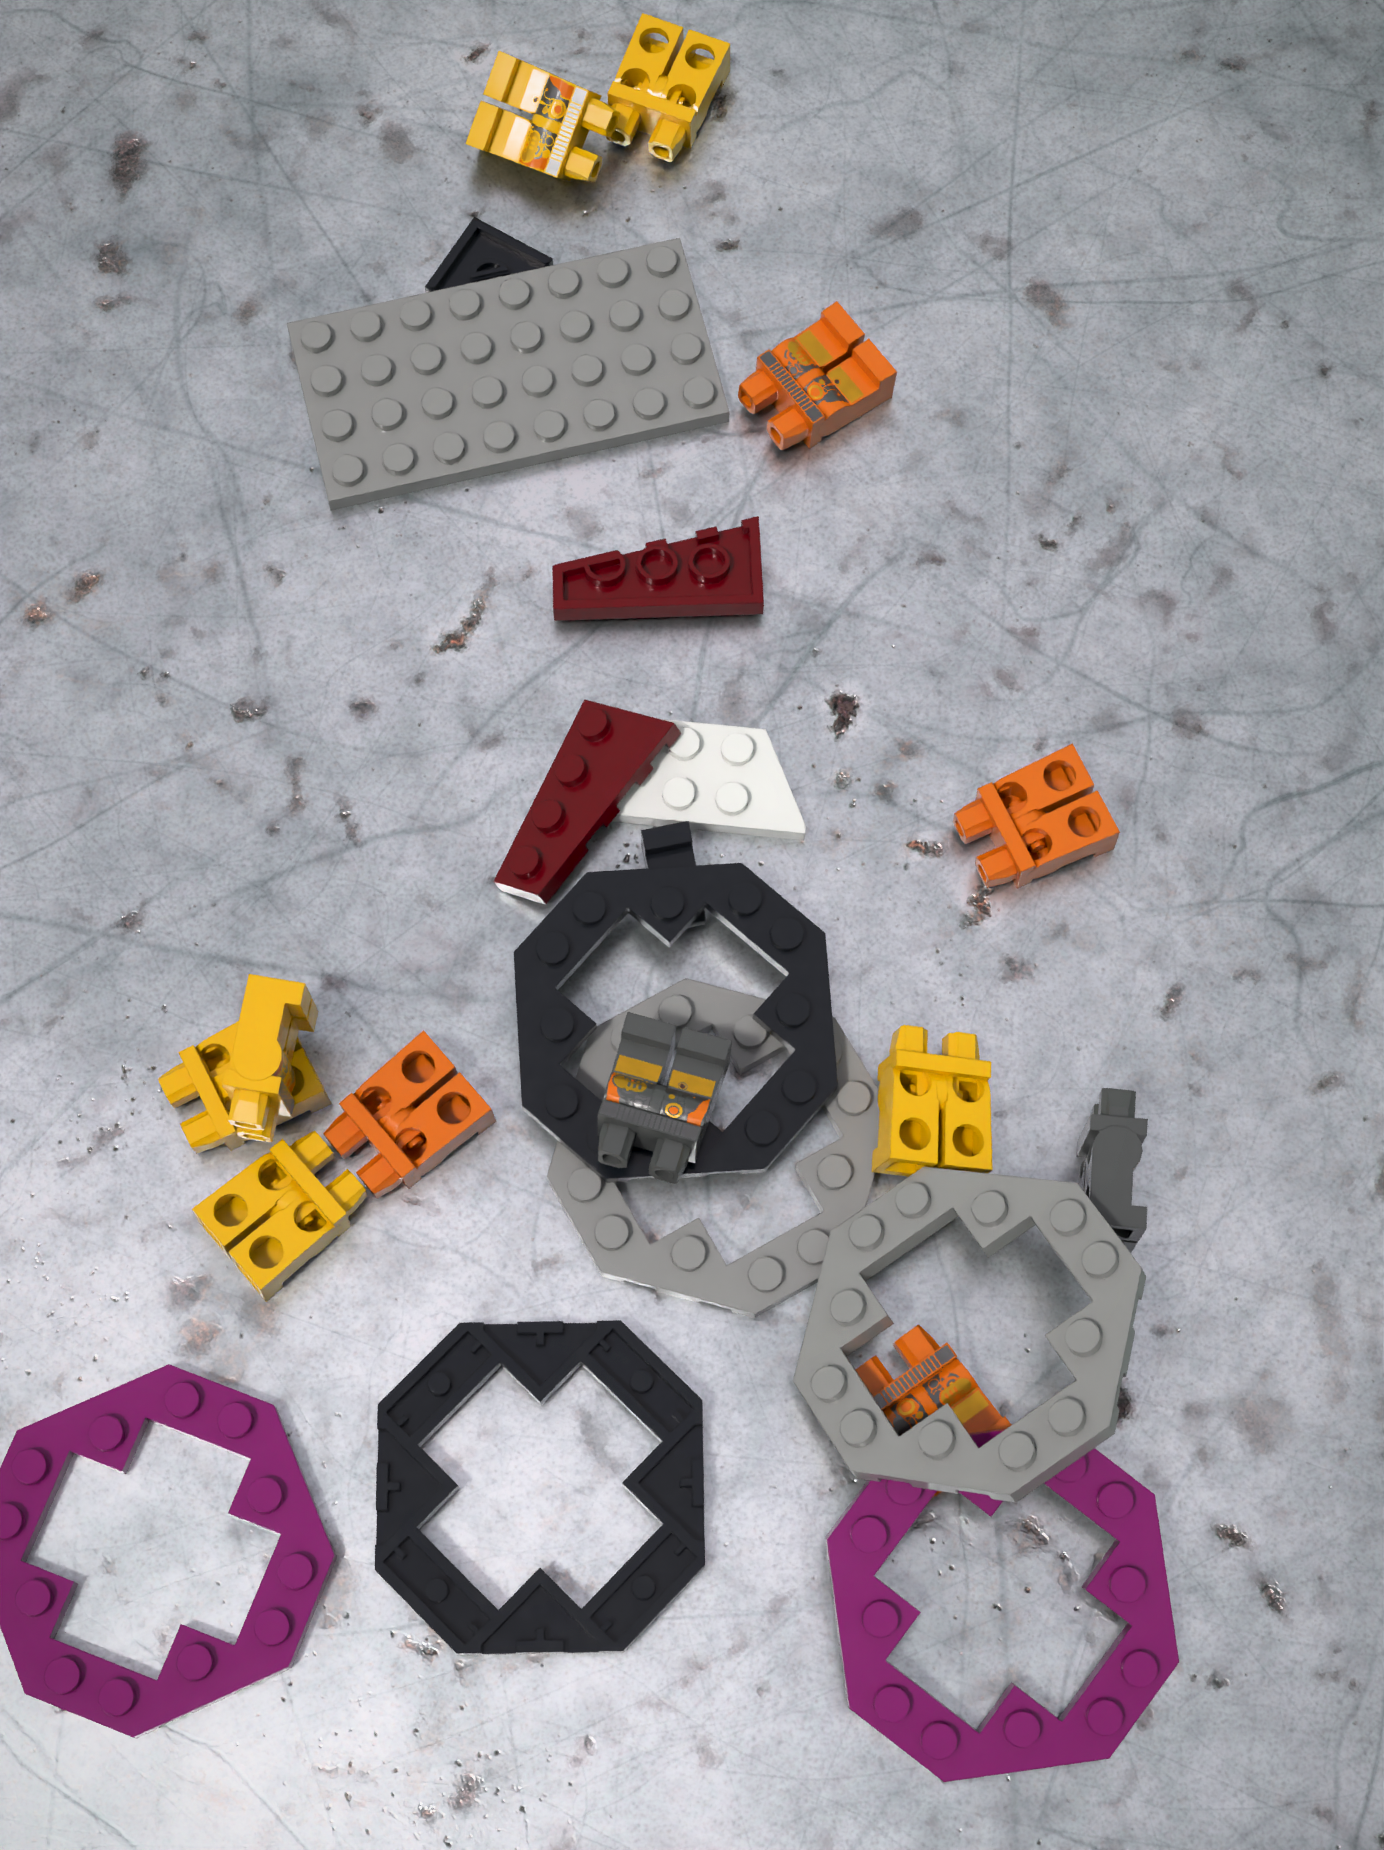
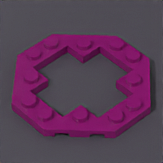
(198, 1665)
(1018, 1729)

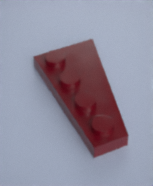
(685, 578)
(581, 792)

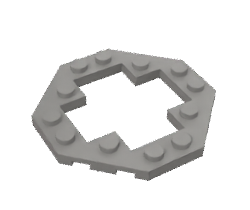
(687, 1259)
(1090, 1343)

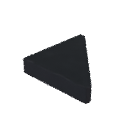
(484, 254)

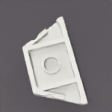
(719, 783)

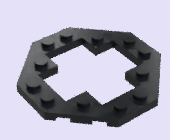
(666, 905)
(414, 1487)

